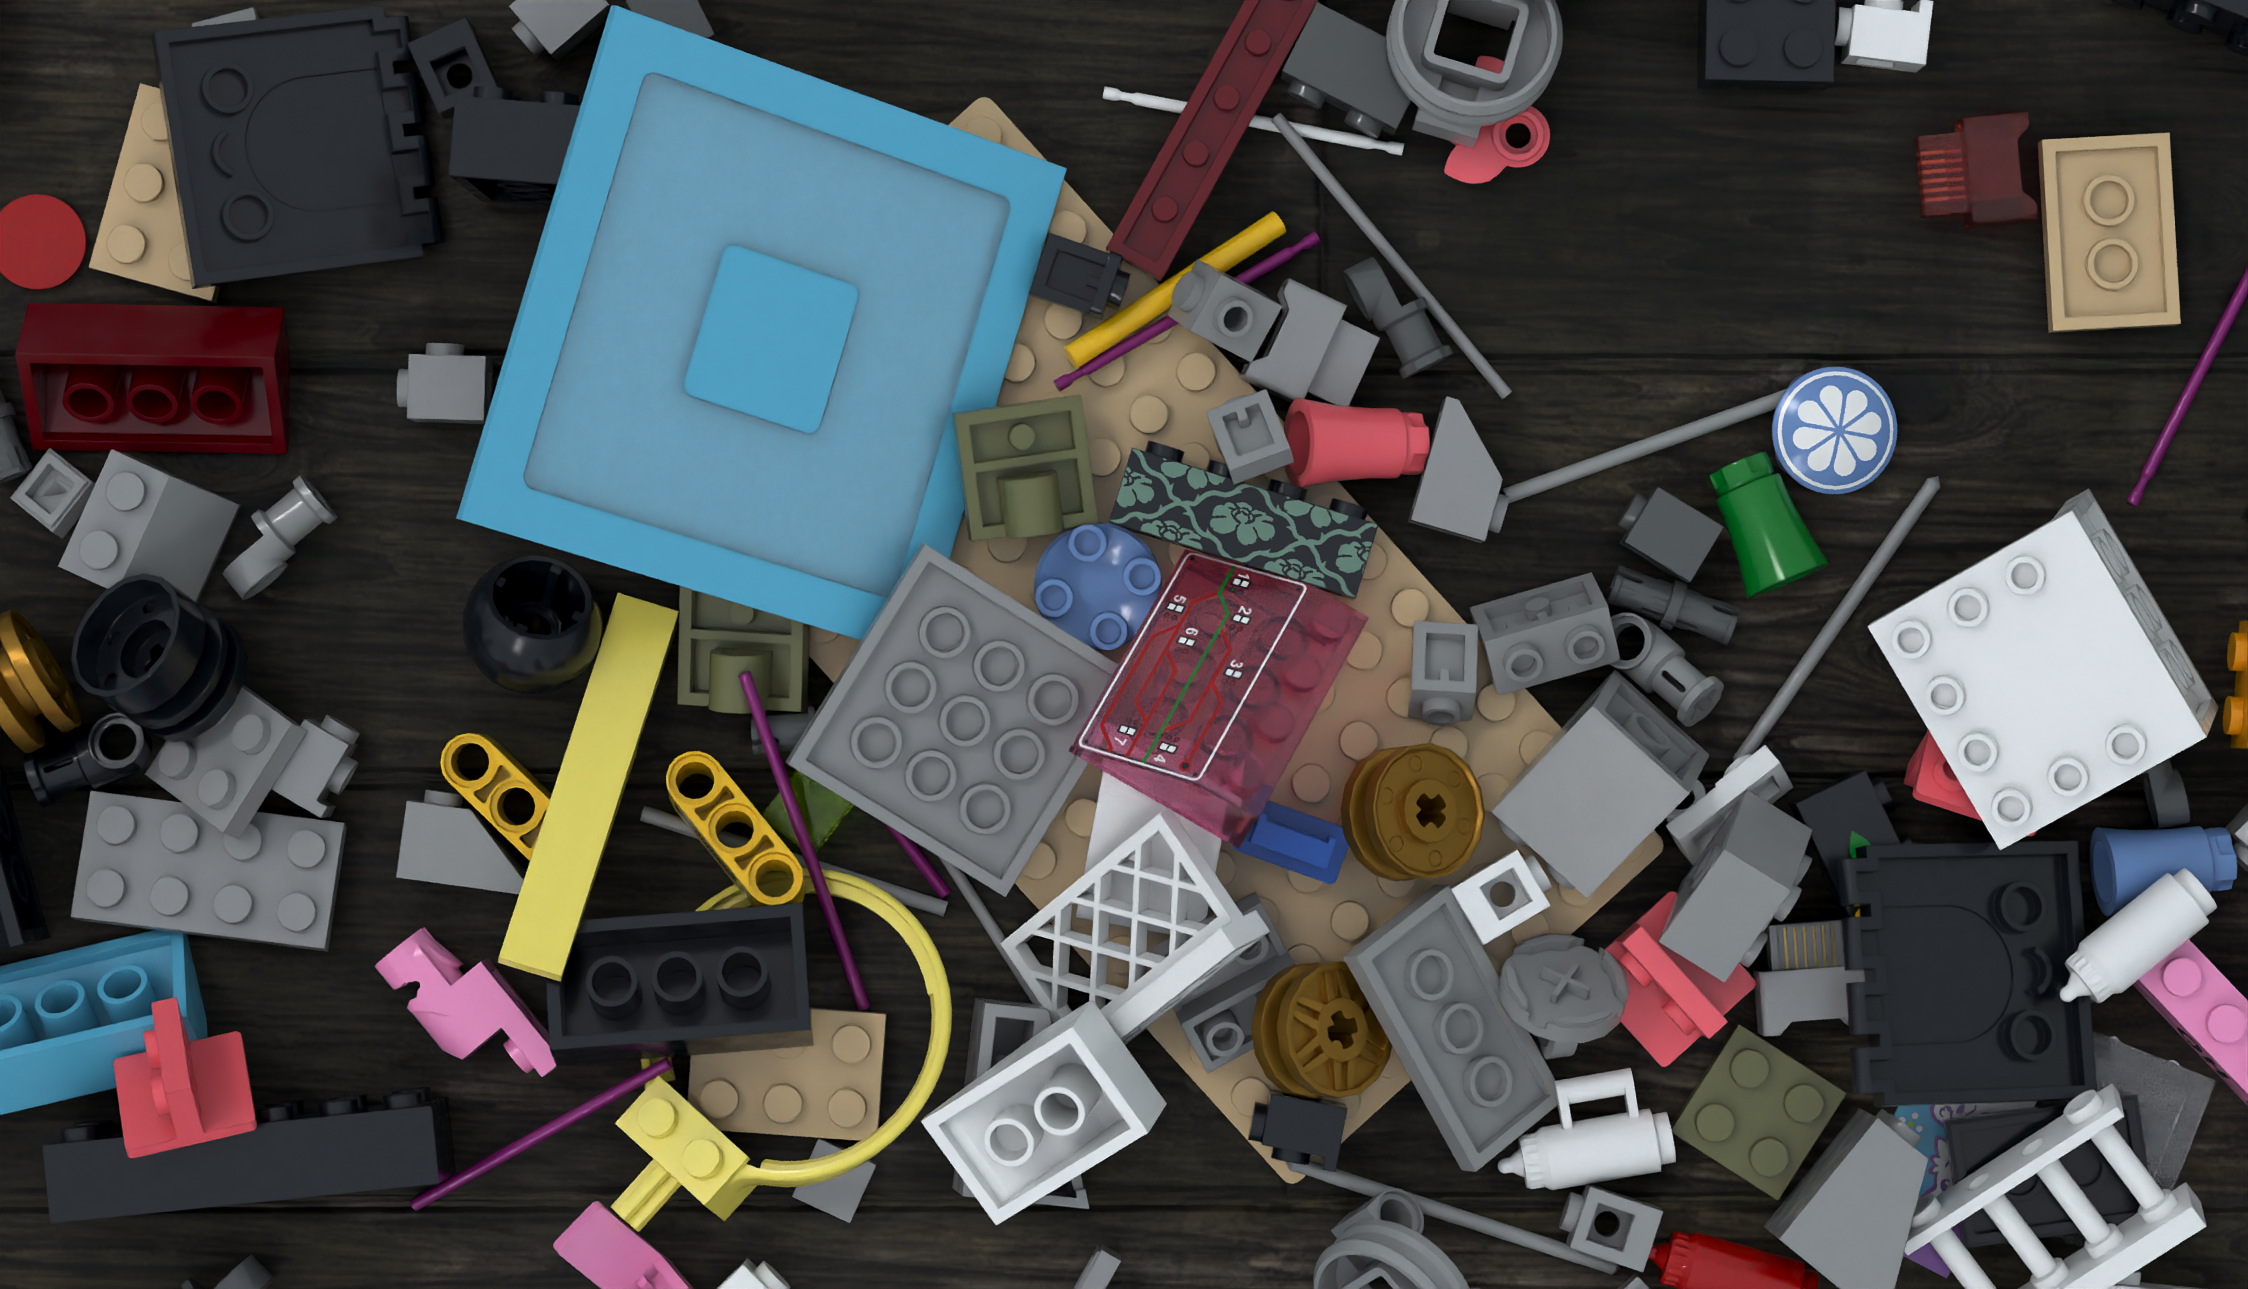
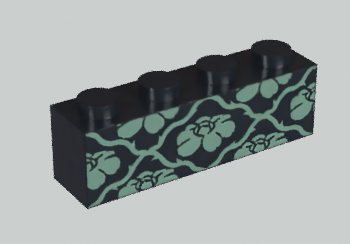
(1244, 522)

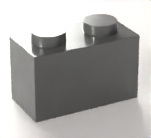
(1348, 69)

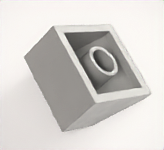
(148, 525)

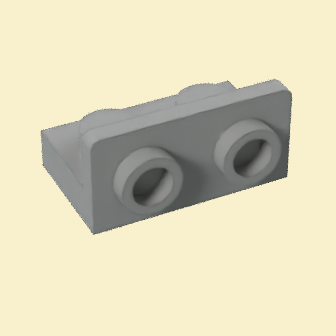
(1546, 633)

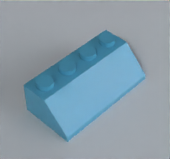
(84, 1009)

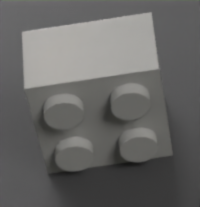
(1738, 887)

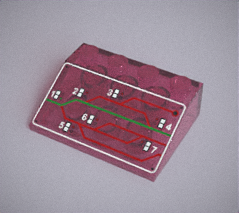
(1218, 690)

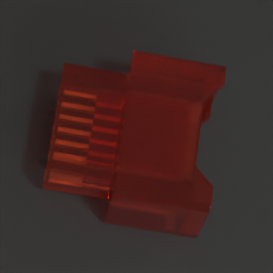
(1975, 172)

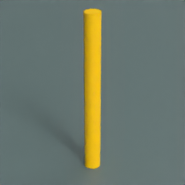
(1160, 298)

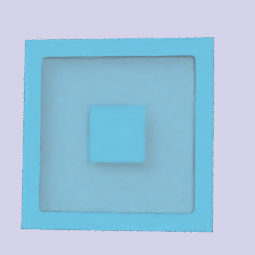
(756, 330)

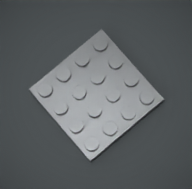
(957, 720)

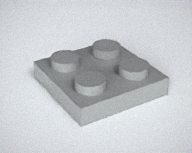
(231, 764)

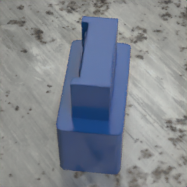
(1297, 842)

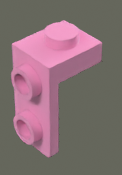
(615, 1254)

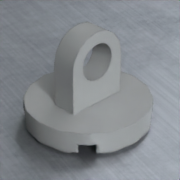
(1563, 992)

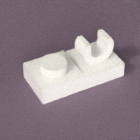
(1698, 824)

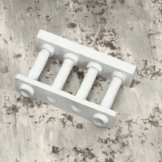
(2109, 1250)

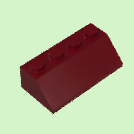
(155, 378)

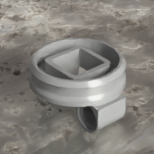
(1459, 97)
(1385, 1242)

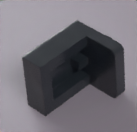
(1079, 277)

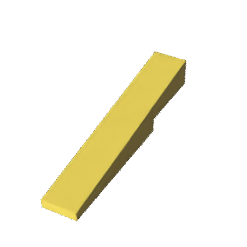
(589, 787)

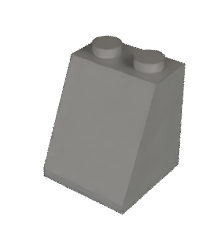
(1600, 785)
(1856, 1203)

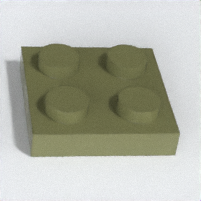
(1757, 1111)

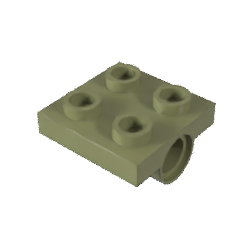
(1025, 468)
(729, 638)

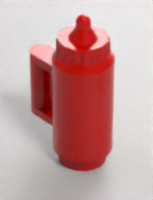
(1716, 1263)

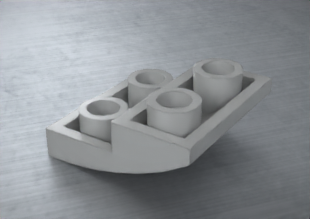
(1222, 1009)

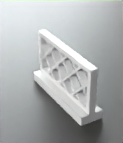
(1171, 977)

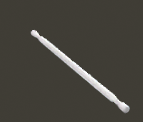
(1262, 122)

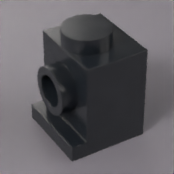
(442, 53)
(1299, 1128)

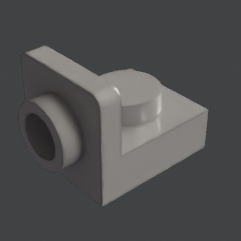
(1249, 436)
(1443, 672)

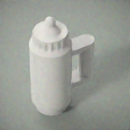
(2138, 937)
(1593, 1147)

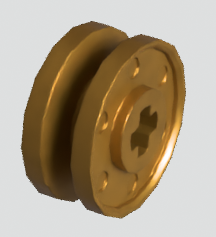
(31, 685)
(1412, 812)
(1318, 1032)

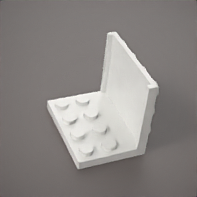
(2047, 673)

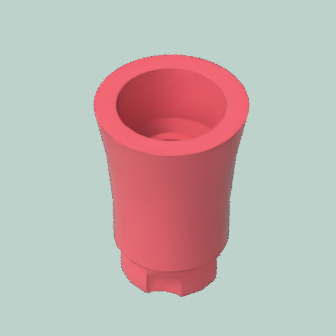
(1353, 443)

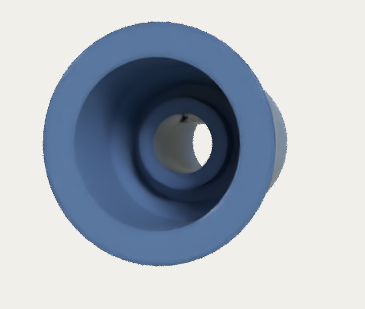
(2132, 860)

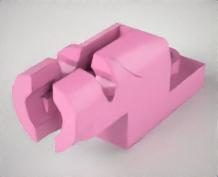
(467, 1008)

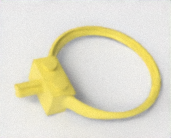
(707, 1163)

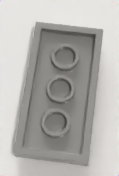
(178, 873)
(1450, 1029)

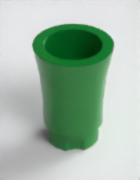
(1764, 526)

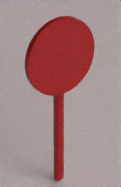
(40, 242)

